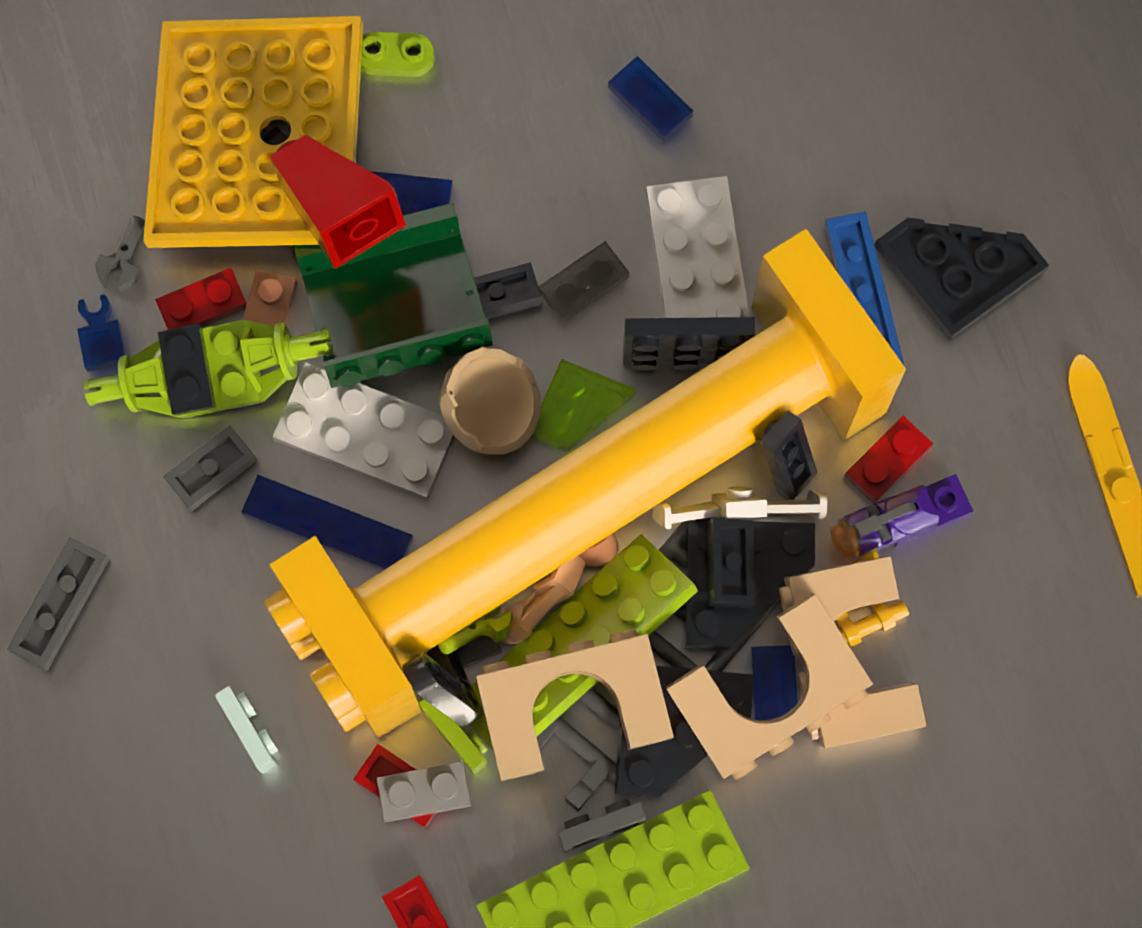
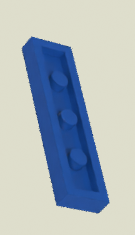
(860, 270)

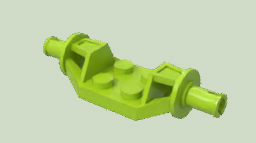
(235, 359)

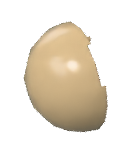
(490, 401)

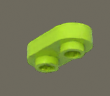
(393, 56)

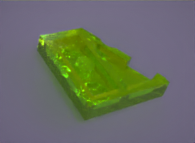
(577, 404)

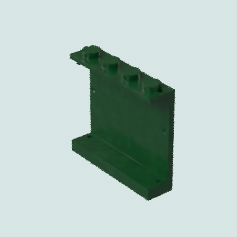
(397, 301)

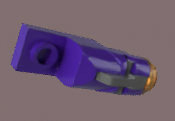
(901, 518)

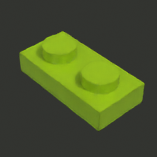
(466, 746)

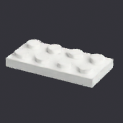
(697, 249)
(365, 432)

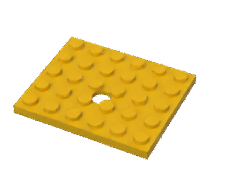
(214, 98)

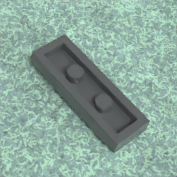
(58, 603)

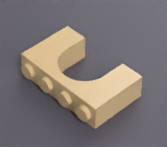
(840, 590)
(621, 666)
(831, 680)

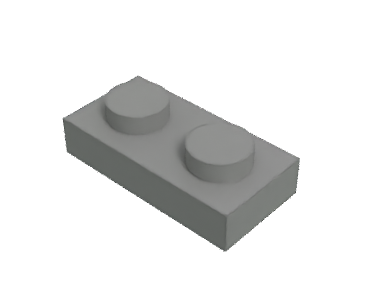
(423, 791)

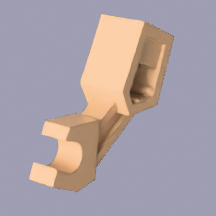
(548, 592)

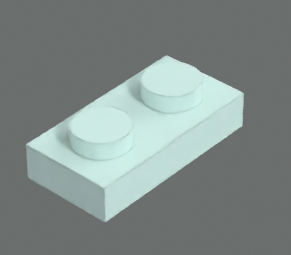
(258, 744)

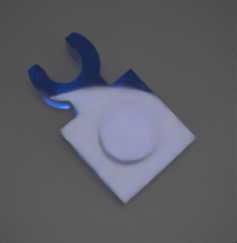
(101, 340)

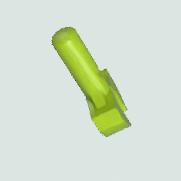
(494, 628)

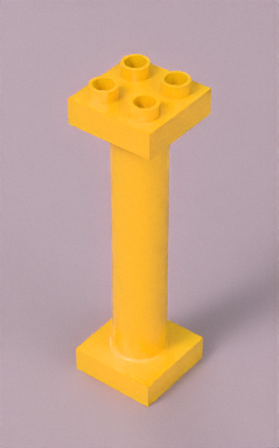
(812, 352)

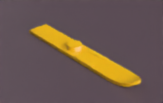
(1110, 460)

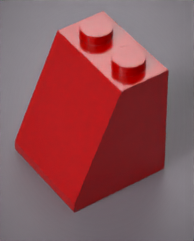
(336, 198)

